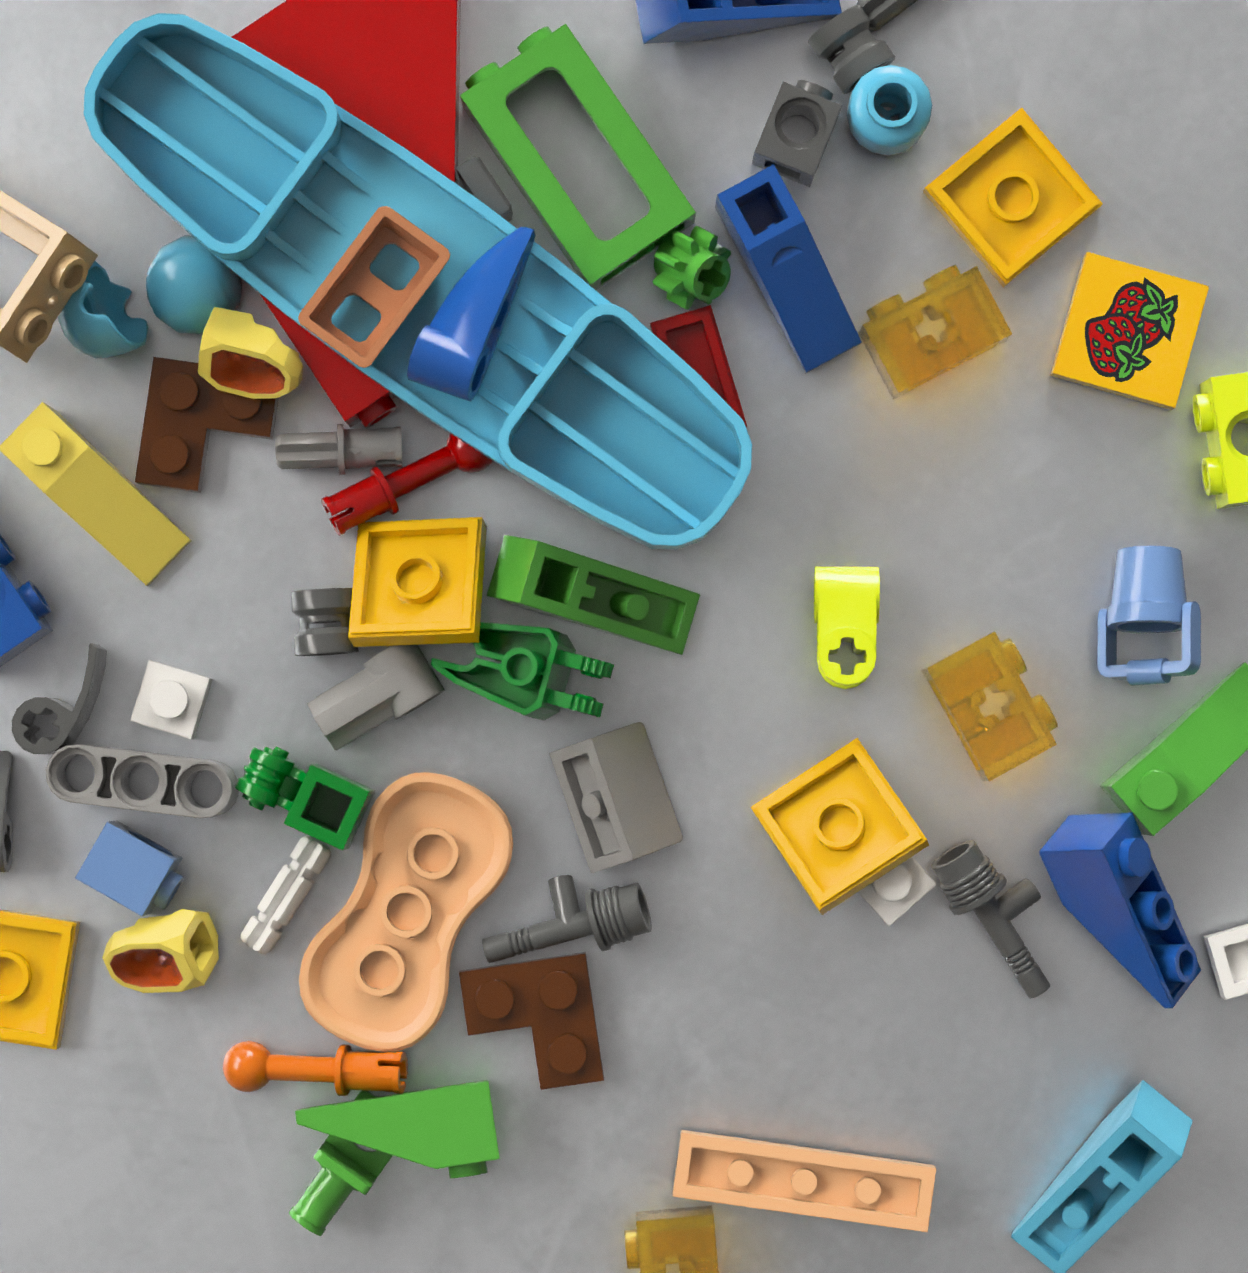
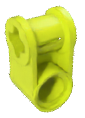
(846, 612)

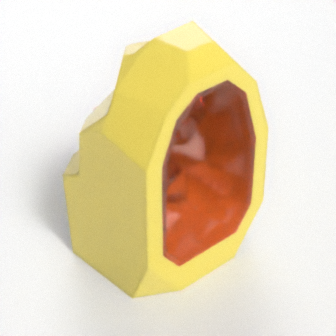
(246, 357)
(164, 952)

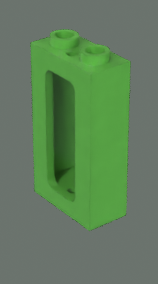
(590, 257)

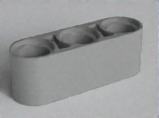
(112, 788)

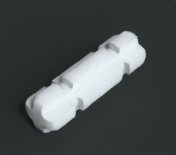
(285, 895)

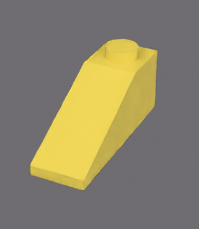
(94, 493)

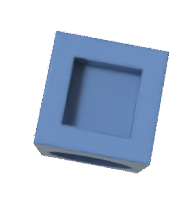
(131, 869)

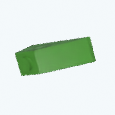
(592, 593)
(1184, 756)
(427, 1126)

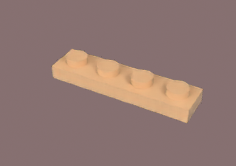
(804, 1180)

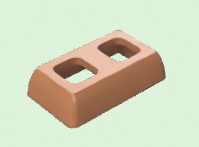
(354, 277)

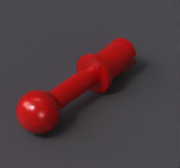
(379, 492)

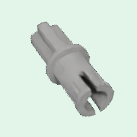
(340, 449)

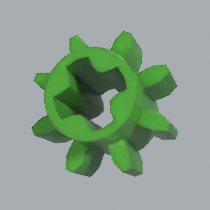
(692, 267)

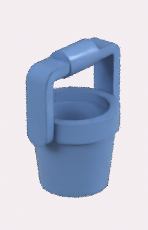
(1149, 599)

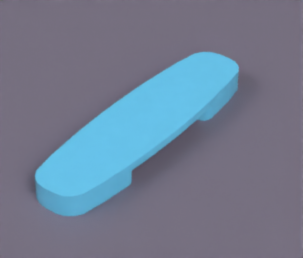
(288, 182)

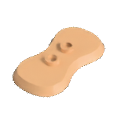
(386, 956)

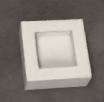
(171, 699)
(897, 890)
(1229, 960)

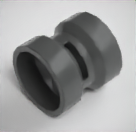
(850, 47)
(322, 607)

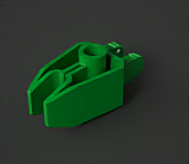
(531, 670)

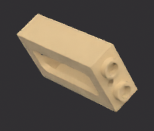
(48, 283)

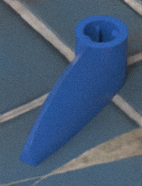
(465, 331)

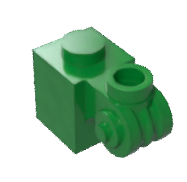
(317, 799)

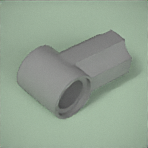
(387, 687)

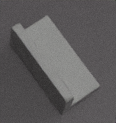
(616, 797)

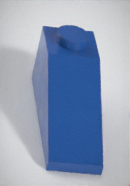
(708, 19)

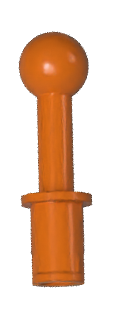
(251, 1066)

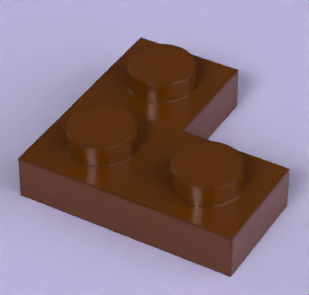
(179, 422)
(552, 999)

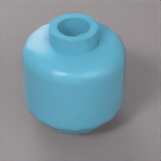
(907, 98)

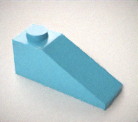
(1105, 1178)

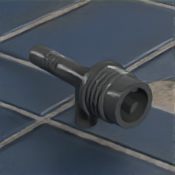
(971, 885)
(610, 916)

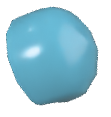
(188, 284)
(97, 318)

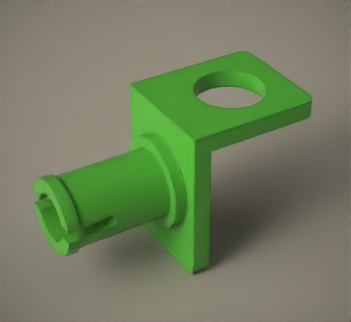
(343, 1170)

